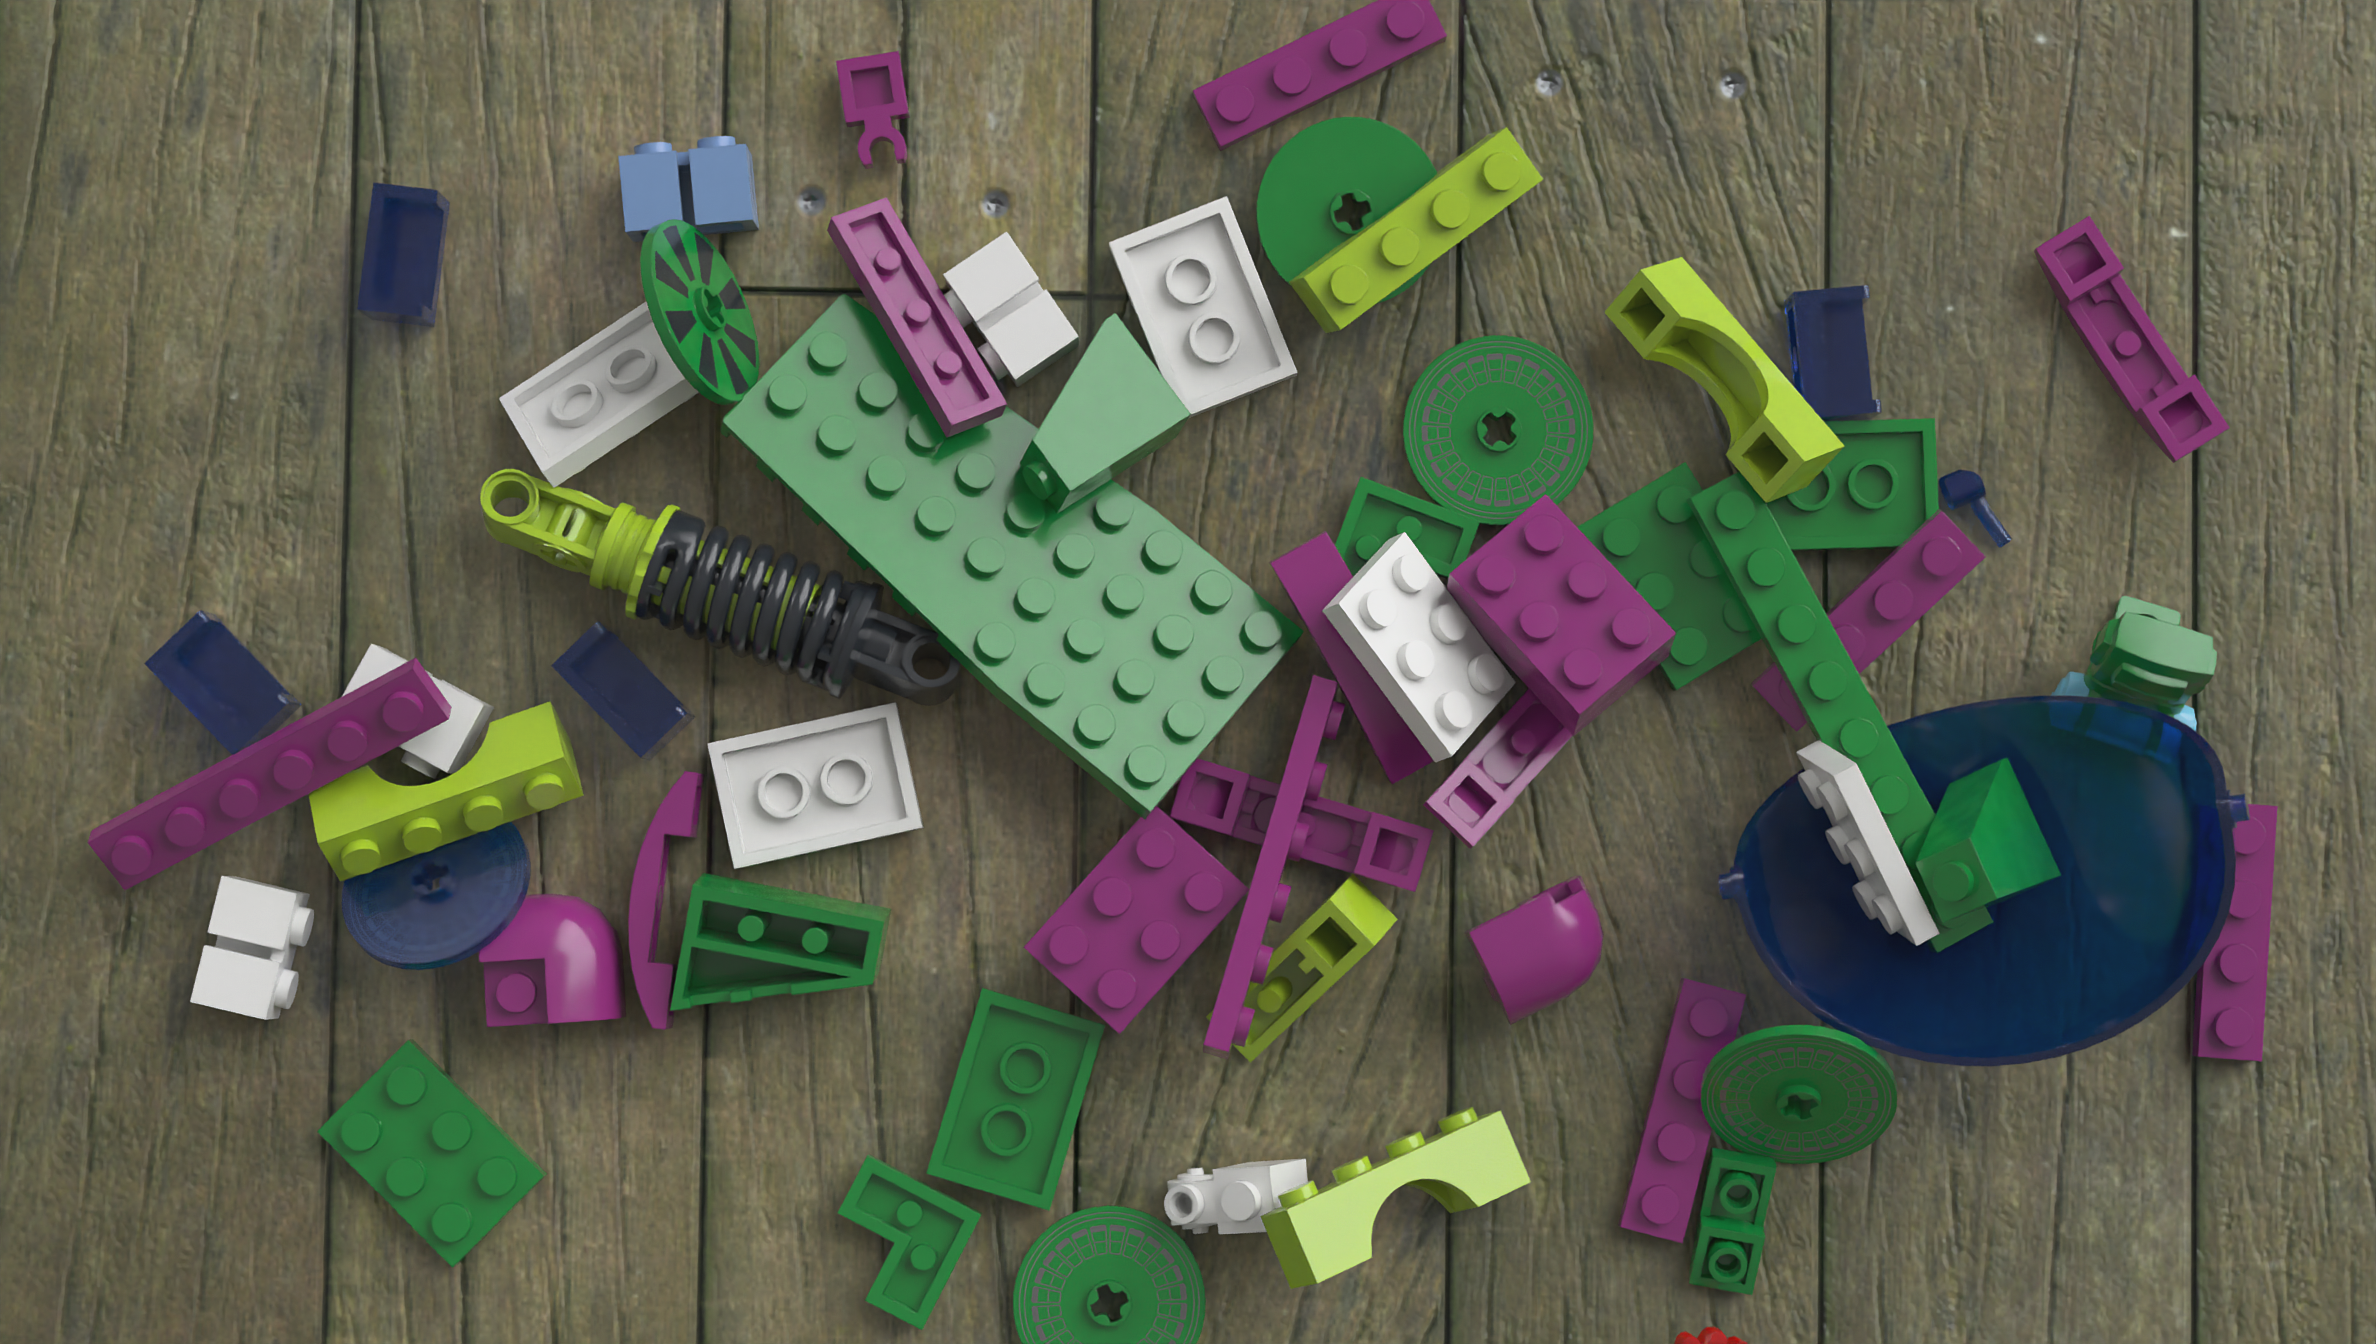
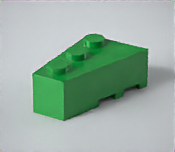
(773, 941)

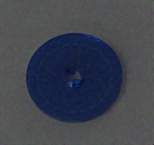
(421, 929)

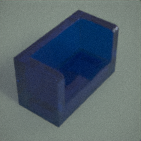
(403, 254)
(1831, 352)
(222, 682)
(623, 691)

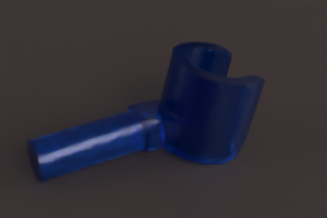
(1966, 488)

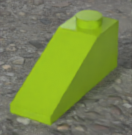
(1314, 960)

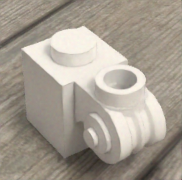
(1231, 1195)

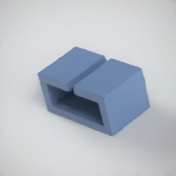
(702, 187)

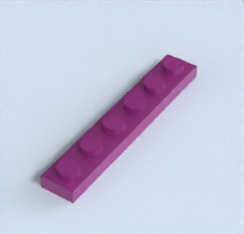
(270, 774)
(1266, 895)

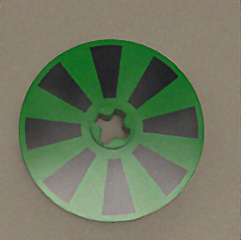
(699, 311)

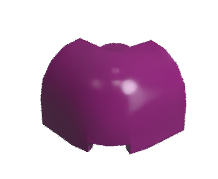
(1540, 949)
(554, 965)

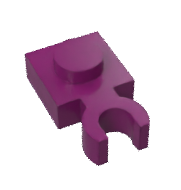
(874, 97)

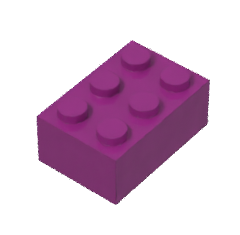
(1560, 614)
(1136, 918)

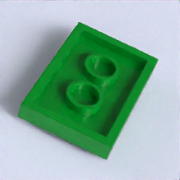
(1869, 492)
(1674, 568)
(1015, 1099)
(432, 1153)

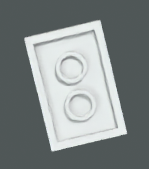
(1203, 307)
(597, 396)
(1419, 647)
(815, 785)
(1864, 841)

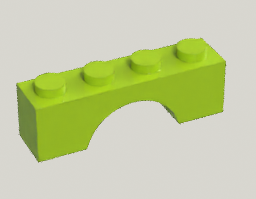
(1416, 231)
(1681, 323)
(515, 773)
(1332, 1227)

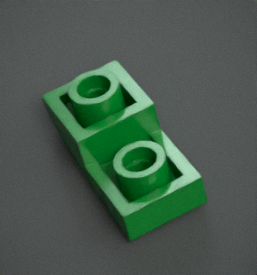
(1731, 1221)

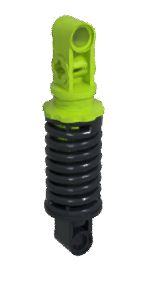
(723, 591)

